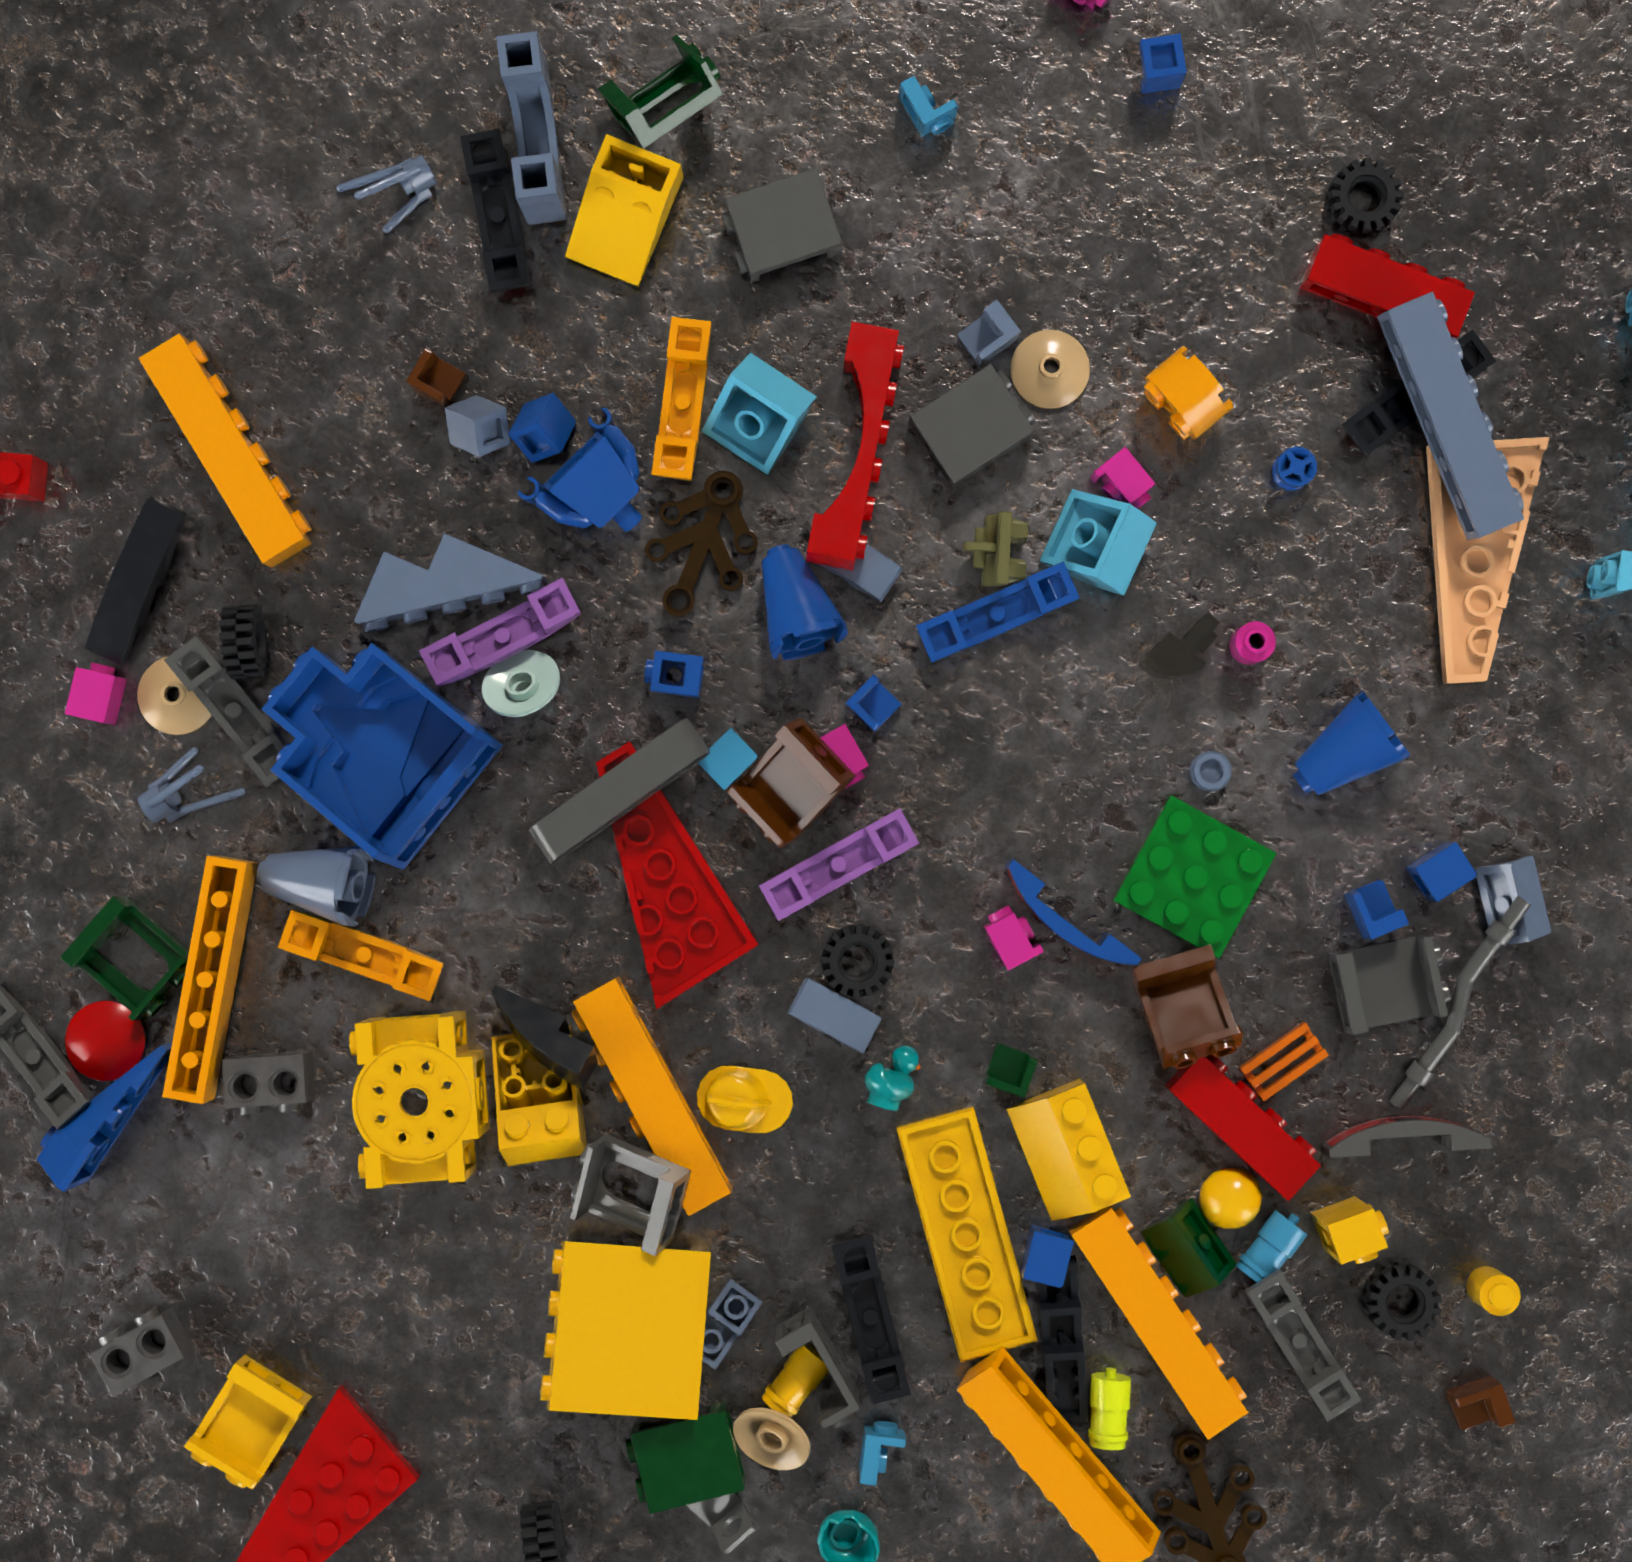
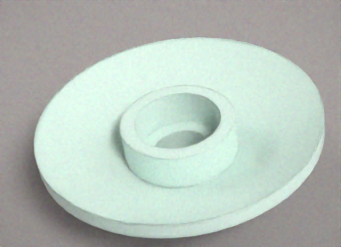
(521, 684)

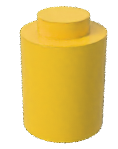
(1493, 1291)

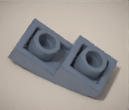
(872, 575)
(834, 1015)
(726, 1321)

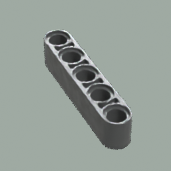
(619, 791)

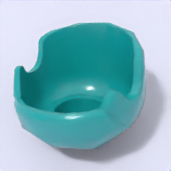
(848, 1537)

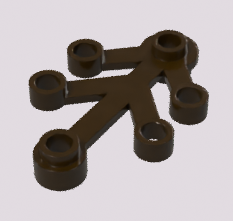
(704, 537)
(1211, 1516)

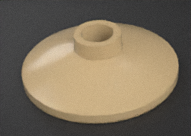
(1045, 388)
(175, 717)
(771, 1439)

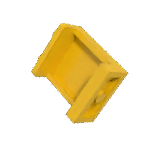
(247, 1423)

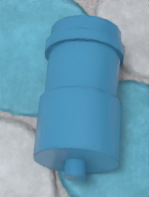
(1273, 1246)

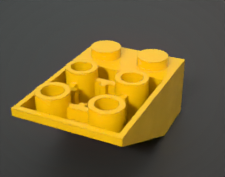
(624, 210)
(535, 1108)

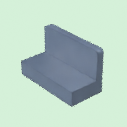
(1500, 886)

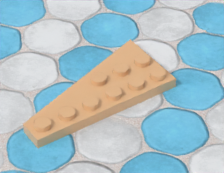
(1477, 573)

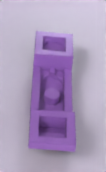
(501, 636)
(838, 864)

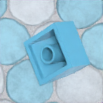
(758, 413)
(1099, 540)

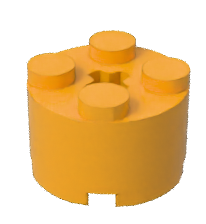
(1186, 393)

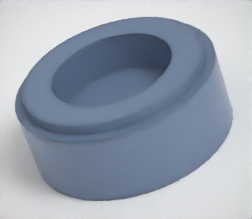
(1210, 771)

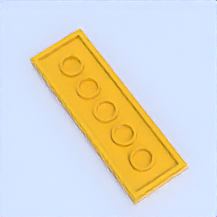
(966, 1233)

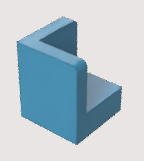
(728, 759)

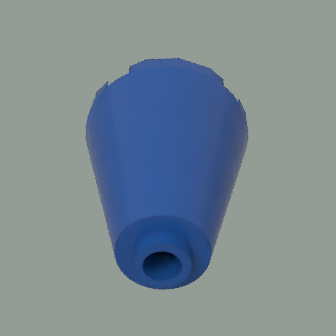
(797, 606)
(1349, 748)

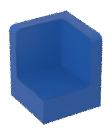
(1162, 63)
(542, 427)
(872, 704)
(1441, 871)
(1374, 910)
(1046, 1256)

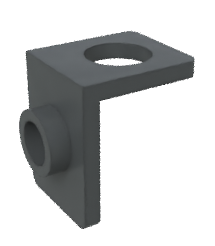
(720, 1513)

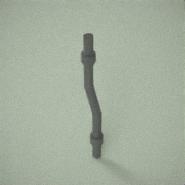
(1499, 934)

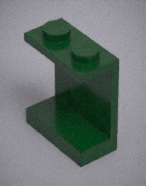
(686, 1460)

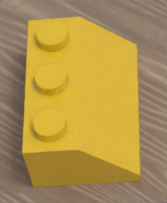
(1068, 1151)

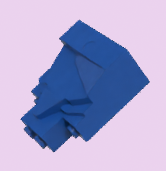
(376, 749)

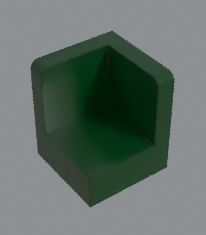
(1010, 1069)

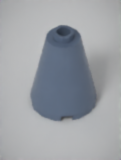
(321, 881)

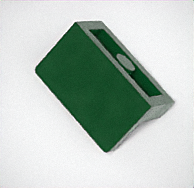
(1189, 1249)

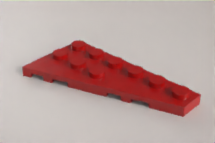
(675, 898)
(332, 1489)

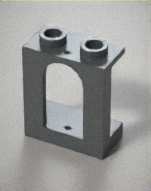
(593, 1197)

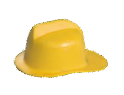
(744, 1099)

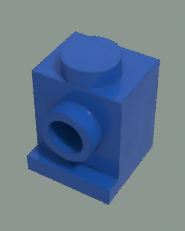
(690, 666)

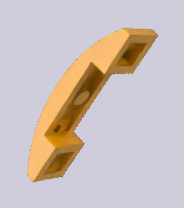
(682, 398)
(361, 953)

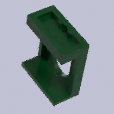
(691, 69)
(85, 954)

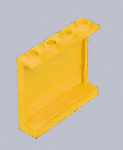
(626, 1331)

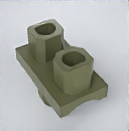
(992, 549)

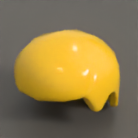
(1230, 1198)

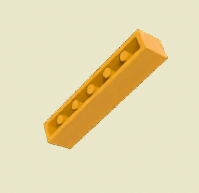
(225, 449)
(210, 979)
(650, 1090)
(1158, 1320)
(1058, 1460)

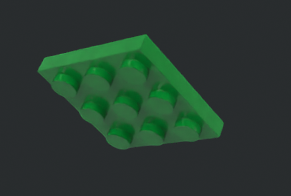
(1194, 876)

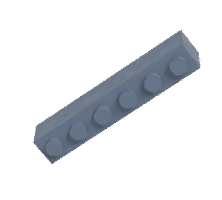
(1451, 416)

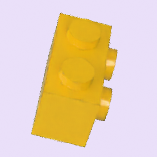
(1351, 1230)

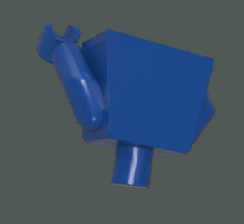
(593, 482)

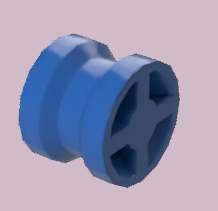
(1300, 463)

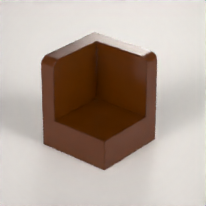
(436, 379)
(1480, 1403)

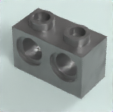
(267, 1073)
(144, 1355)

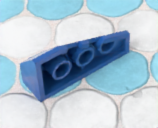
(81, 1145)

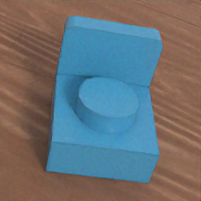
(919, 106)
(873, 1457)

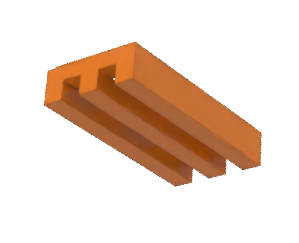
(1285, 1079)

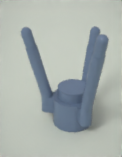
(413, 176)
(163, 798)

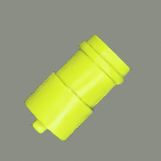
(1109, 1409)

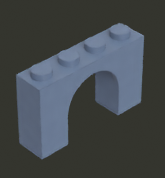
(538, 165)

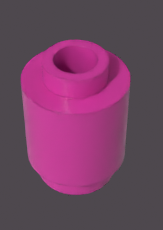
(1241, 648)

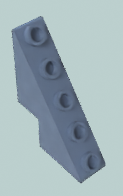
(455, 577)

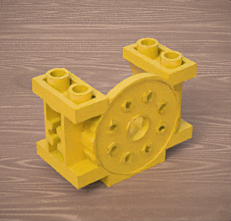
(410, 1043)

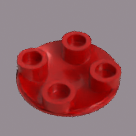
(104, 1040)

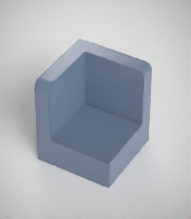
(989, 334)
(477, 425)

